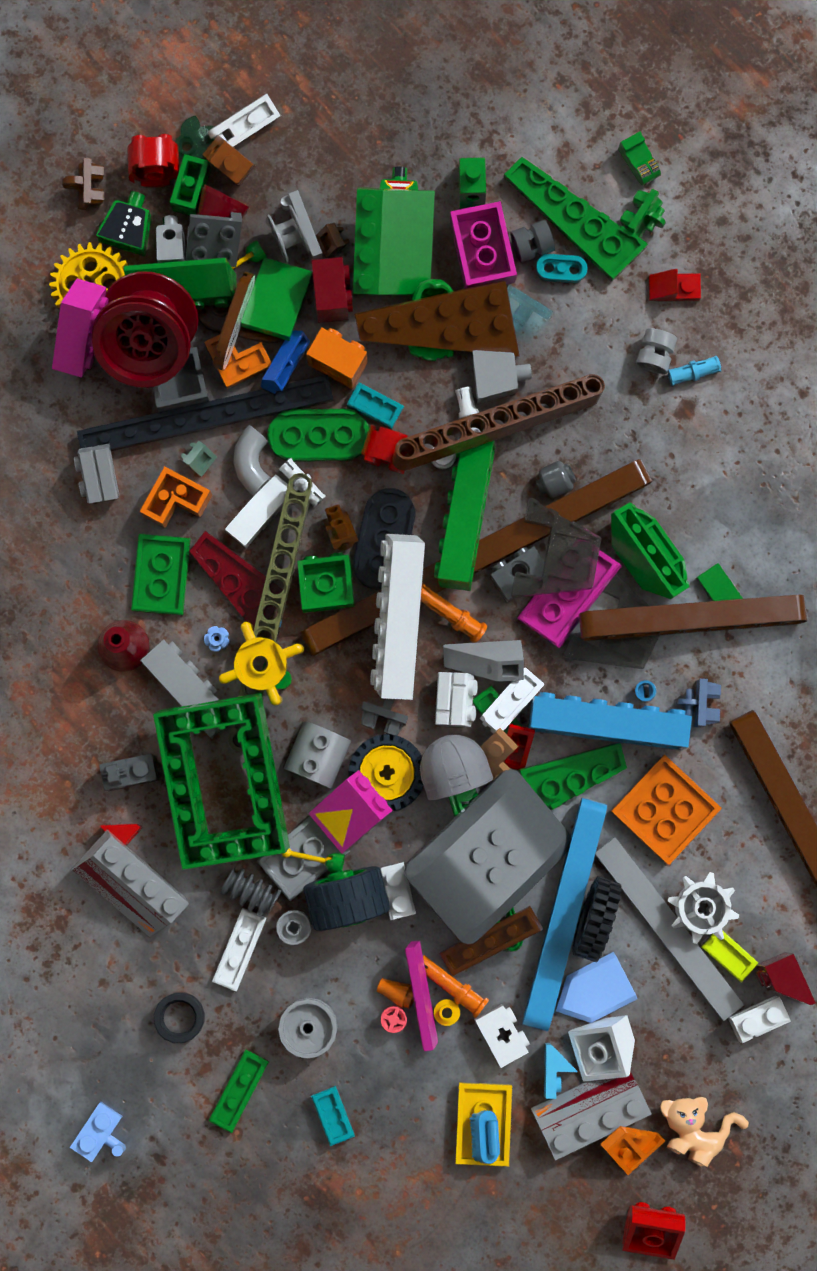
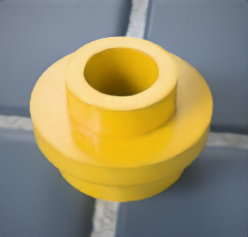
(446, 1003)

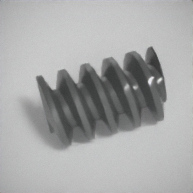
(250, 892)

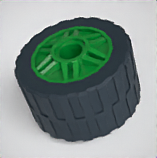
(346, 898)

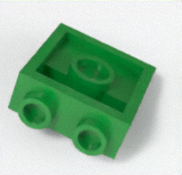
(326, 582)

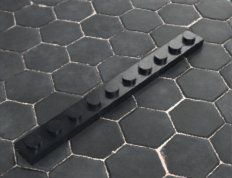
(207, 415)

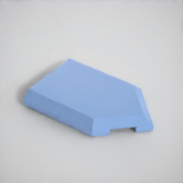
(596, 990)

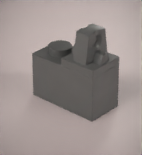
(129, 772)

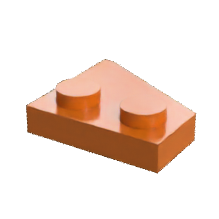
(631, 1146)

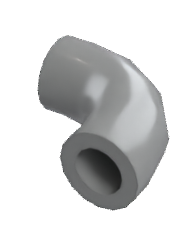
(247, 460)

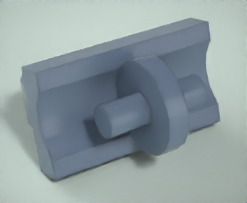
(704, 691)

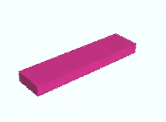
(421, 995)

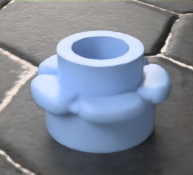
(223, 640)

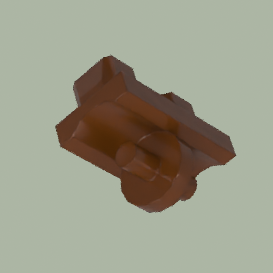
(339, 528)

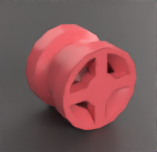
(395, 1021)

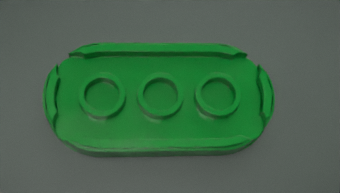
(318, 435)

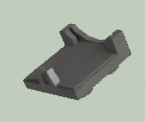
(214, 237)

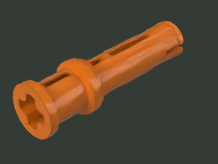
(458, 618)
(462, 993)

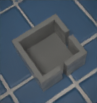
(185, 388)

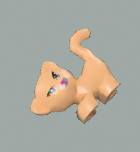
(686, 1118)

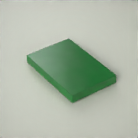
(276, 299)
(161, 574)

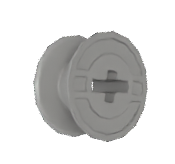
(288, 233)

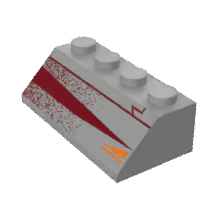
(130, 884)
(589, 1113)

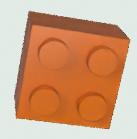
(337, 357)

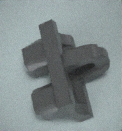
(371, 714)

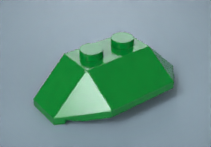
(648, 552)

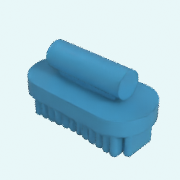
(485, 1137)

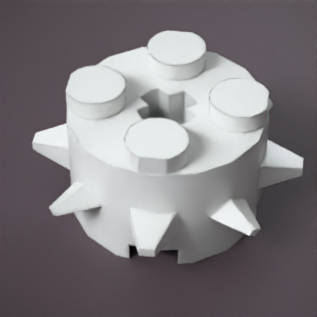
(718, 908)

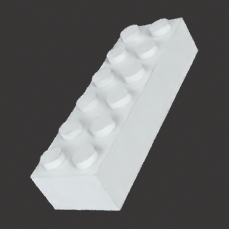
(398, 616)

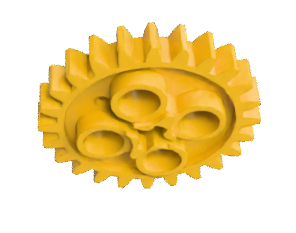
(74, 268)

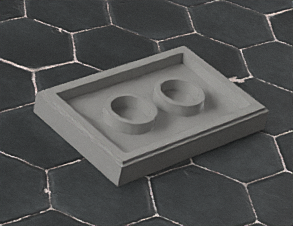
(292, 872)

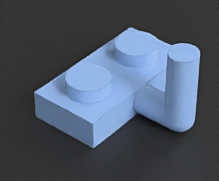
(98, 1132)

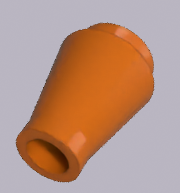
(397, 992)

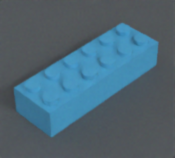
(610, 723)

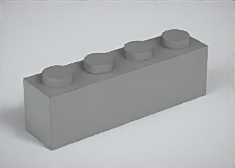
(180, 677)

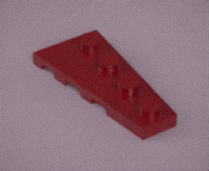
(234, 577)

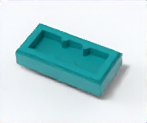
(375, 405)
(333, 1115)

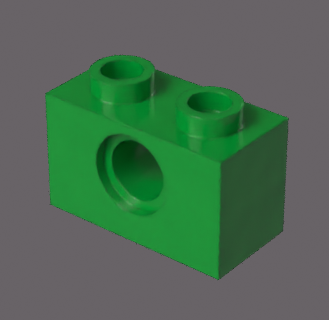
(190, 180)

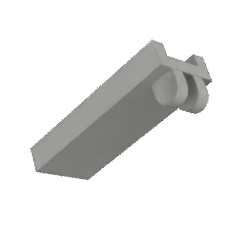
(294, 199)

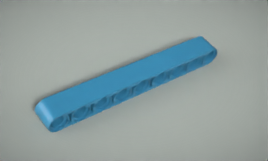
(564, 914)

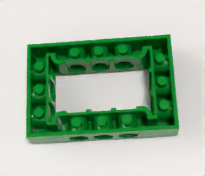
(194, 842)

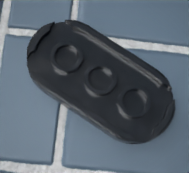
(384, 513)

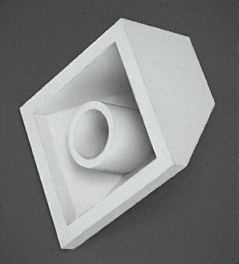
(603, 1048)

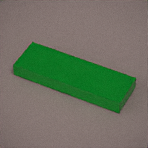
(238, 1091)

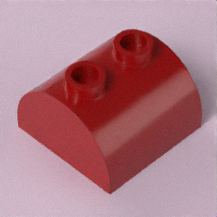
(653, 1231)

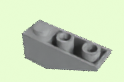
(487, 659)

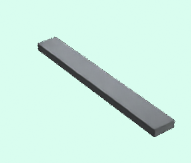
(660, 919)

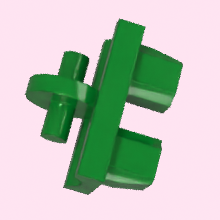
(648, 214)

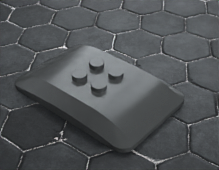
(488, 857)

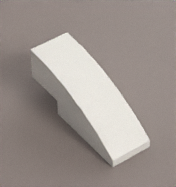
(258, 512)

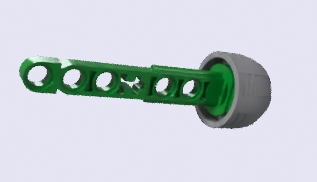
(454, 770)

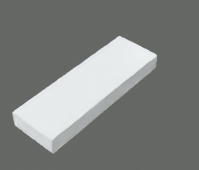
(239, 949)

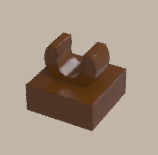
(331, 240)

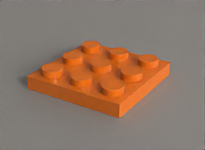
(666, 809)

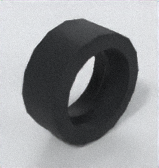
(160, 1025)

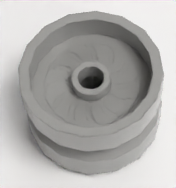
(295, 1037)

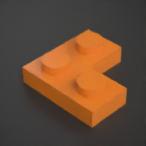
(242, 364)

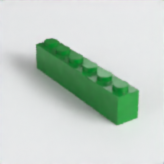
(465, 517)

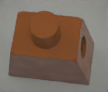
(228, 160)

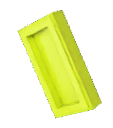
(730, 956)

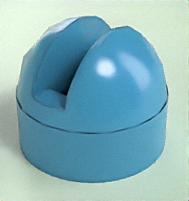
(640, 690)

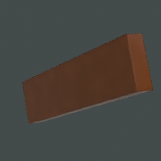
(496, 939)

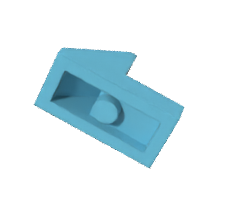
(554, 1063)

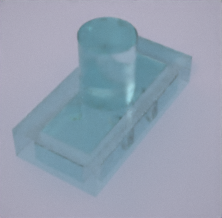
(527, 306)

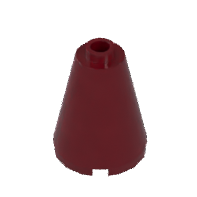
(218, 204)
(129, 651)

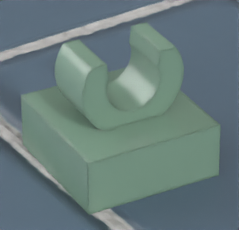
(199, 458)

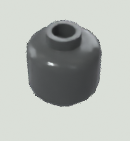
(556, 479)

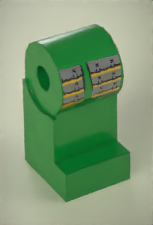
(639, 158)

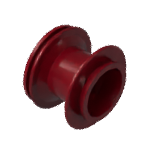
(140, 351)

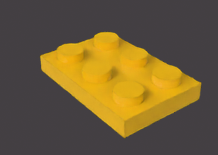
(476, 1098)

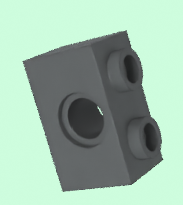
(503, 577)

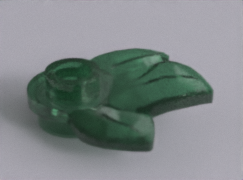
(195, 136)

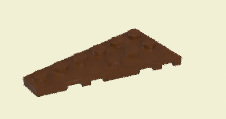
(453, 321)

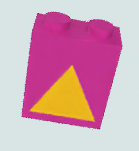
(350, 811)

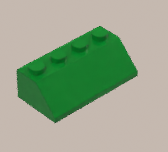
(205, 280)

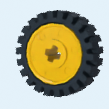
(398, 754)

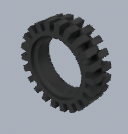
(597, 919)

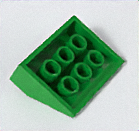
(392, 240)

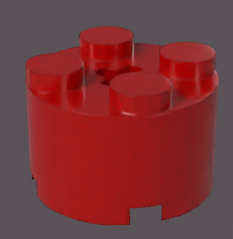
(153, 160)
(380, 447)

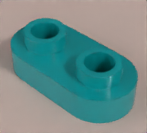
(561, 266)

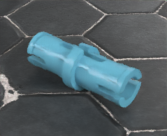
(694, 370)

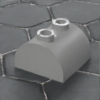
(317, 754)

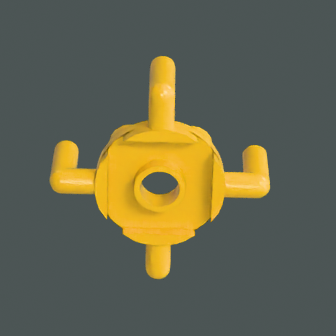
(276, 660)

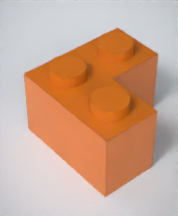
(173, 491)

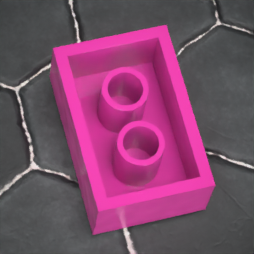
(483, 245)
(74, 332)

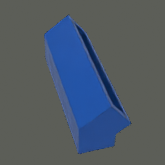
(283, 361)

